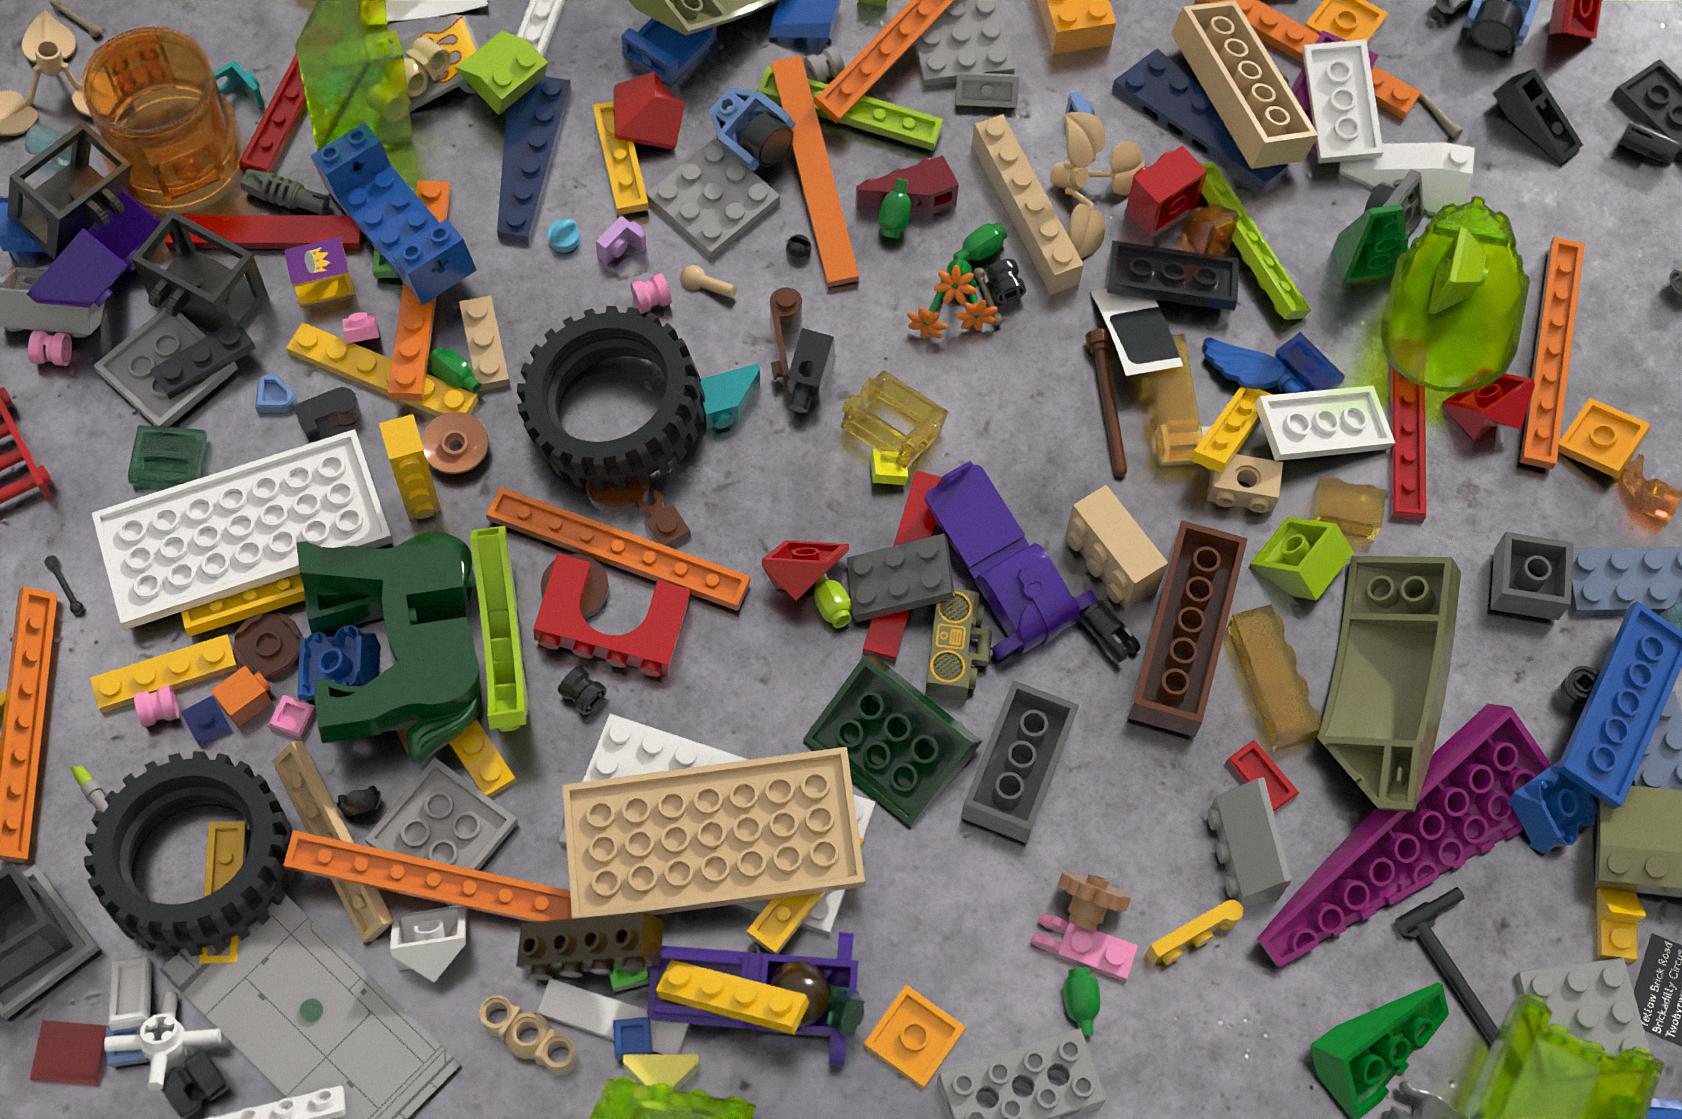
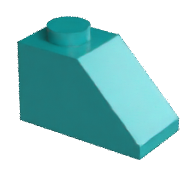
(728, 395)

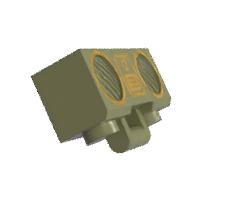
(949, 658)

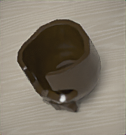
(807, 980)

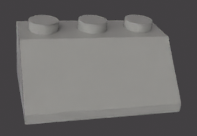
(21, 312)
(1249, 844)

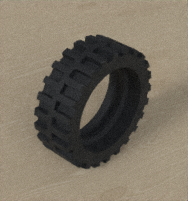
(589, 342)
(150, 800)

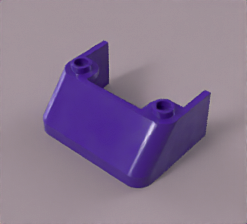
(96, 258)

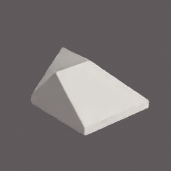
(428, 939)

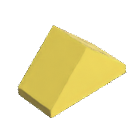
(661, 1068)

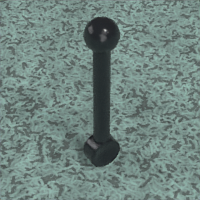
(53, 564)

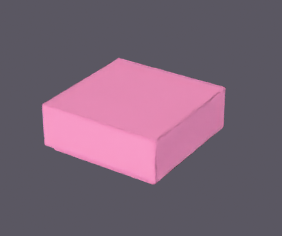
(292, 717)

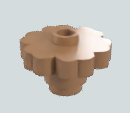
(1091, 898)

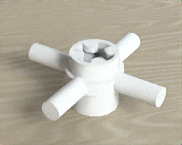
(163, 1041)

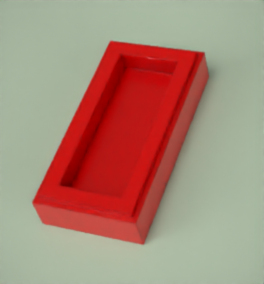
(1253, 763)

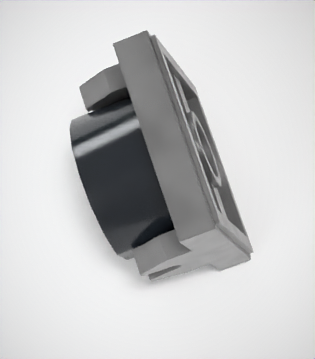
(1405, 192)

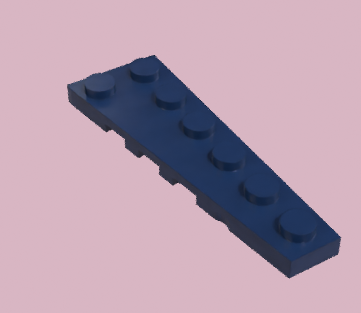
(1182, 102)
(528, 151)

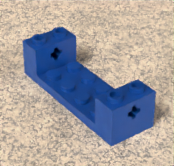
(417, 246)

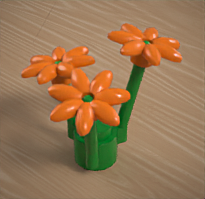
(954, 282)

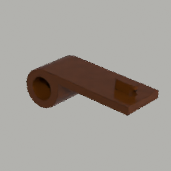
(784, 320)

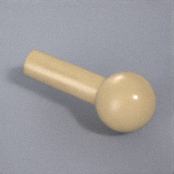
(694, 278)

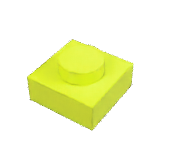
(886, 470)

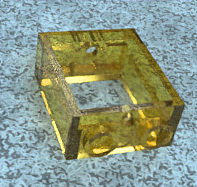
(884, 437)

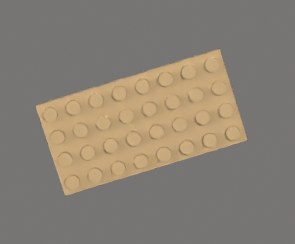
(713, 835)

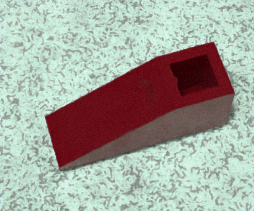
(929, 186)

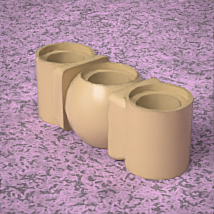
(424, 61)
(515, 1023)

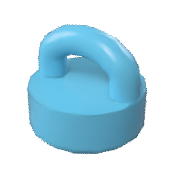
(563, 235)

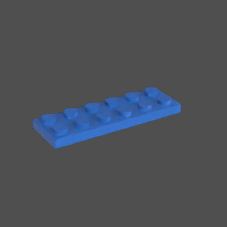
(1624, 706)

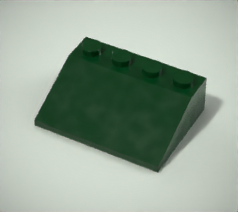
(895, 739)

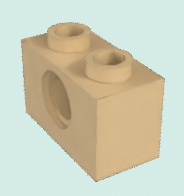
(1262, 476)

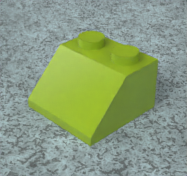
(503, 70)
(1303, 556)

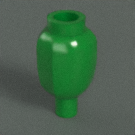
(895, 210)
(982, 242)
(453, 369)
(1082, 998)

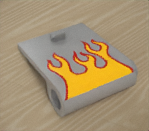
(458, 39)

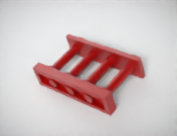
(39, 475)

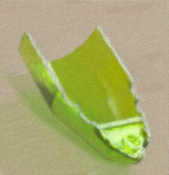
(1473, 339)

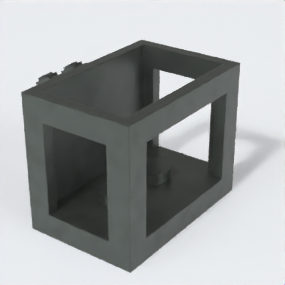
(72, 196)
(197, 284)
(27, 929)

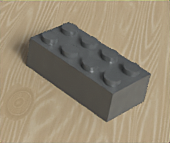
(1019, 761)

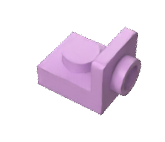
(617, 237)

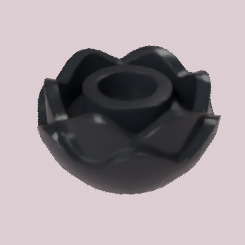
(359, 801)

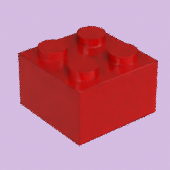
(1165, 190)

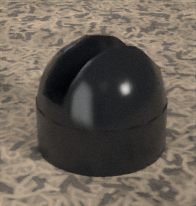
(796, 251)

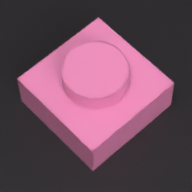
(360, 327)

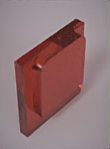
(69, 1053)

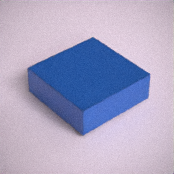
(632, 1036)

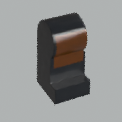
(327, 412)

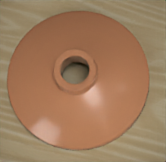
(450, 430)

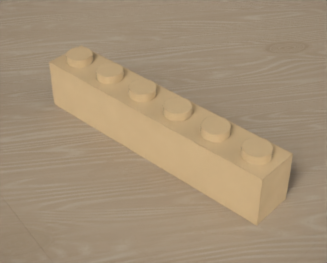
(1027, 204)

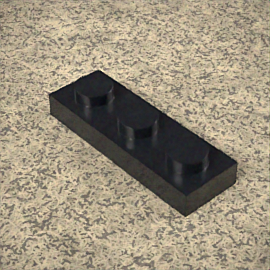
(202, 359)

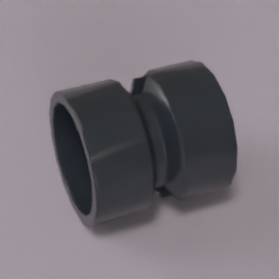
(206, 1078)

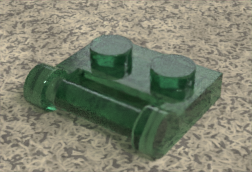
(166, 446)

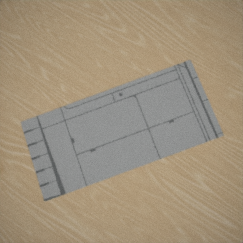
(358, 1042)

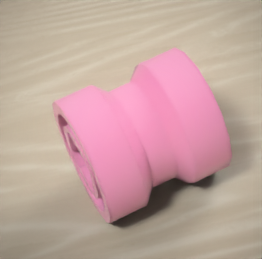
(651, 293)
(51, 348)
(156, 706)

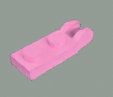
(1087, 948)

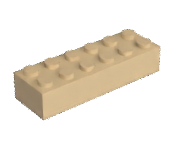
(1244, 84)

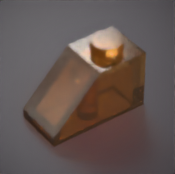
(1210, 229)

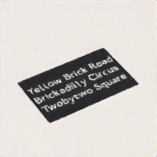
(1660, 989)

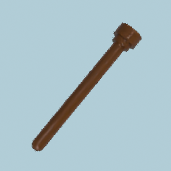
(1099, 343)

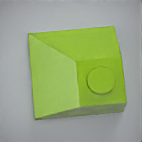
(1458, 272)

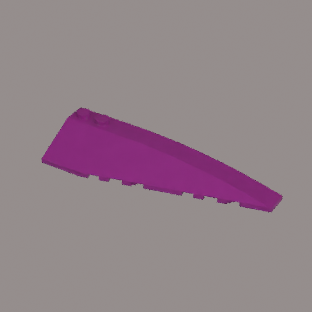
(1401, 851)

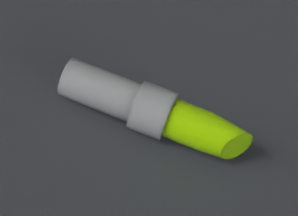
(90, 788)

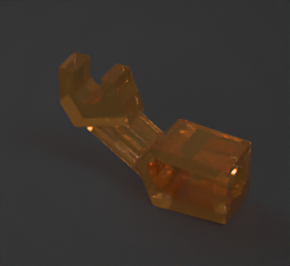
(1640, 488)

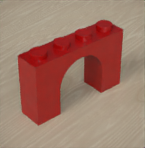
(646, 647)

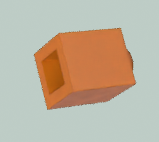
(242, 695)

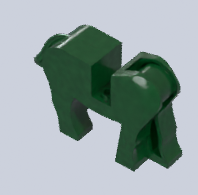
(425, 602)

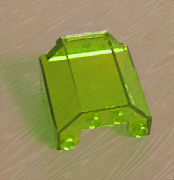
(1550, 1074)

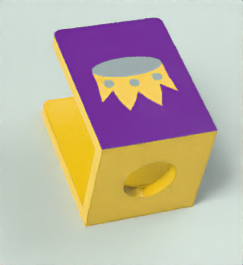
(319, 271)

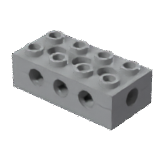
(1028, 1066)

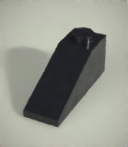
(1537, 114)

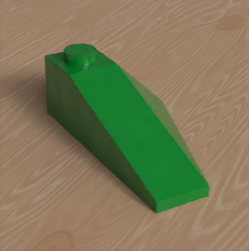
(1371, 244)
(1367, 1051)

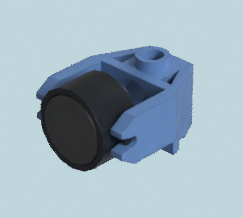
(1500, 22)
(761, 136)

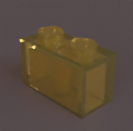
(1353, 507)

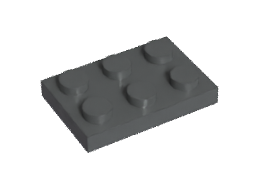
(900, 578)

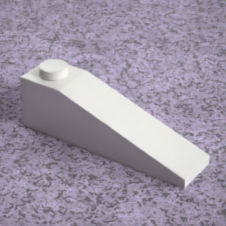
(1443, 167)

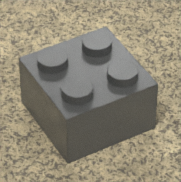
(1532, 576)

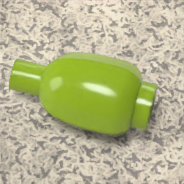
(832, 602)

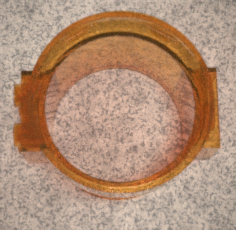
(178, 160)

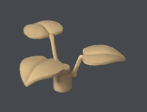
(48, 45)
(1083, 140)

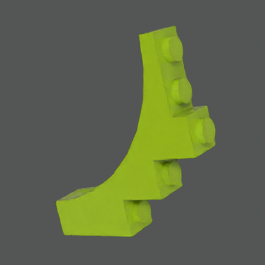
(500, 629)

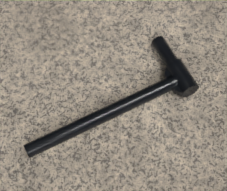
(1419, 923)

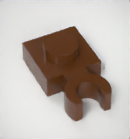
(664, 524)

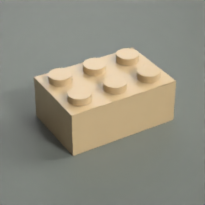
(1115, 548)

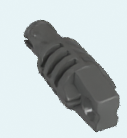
(283, 191)

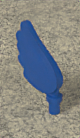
(1249, 367)

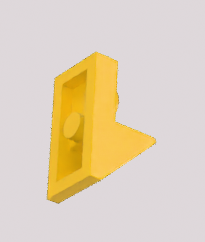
(1617, 924)

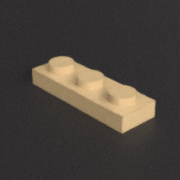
(484, 342)

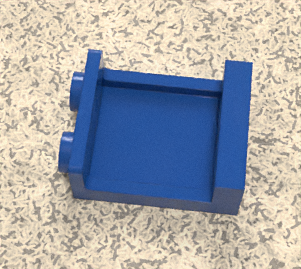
(665, 49)

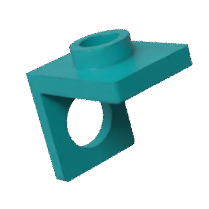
(245, 80)

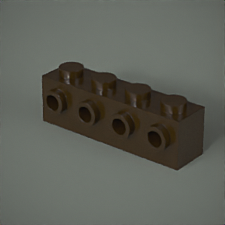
(590, 944)

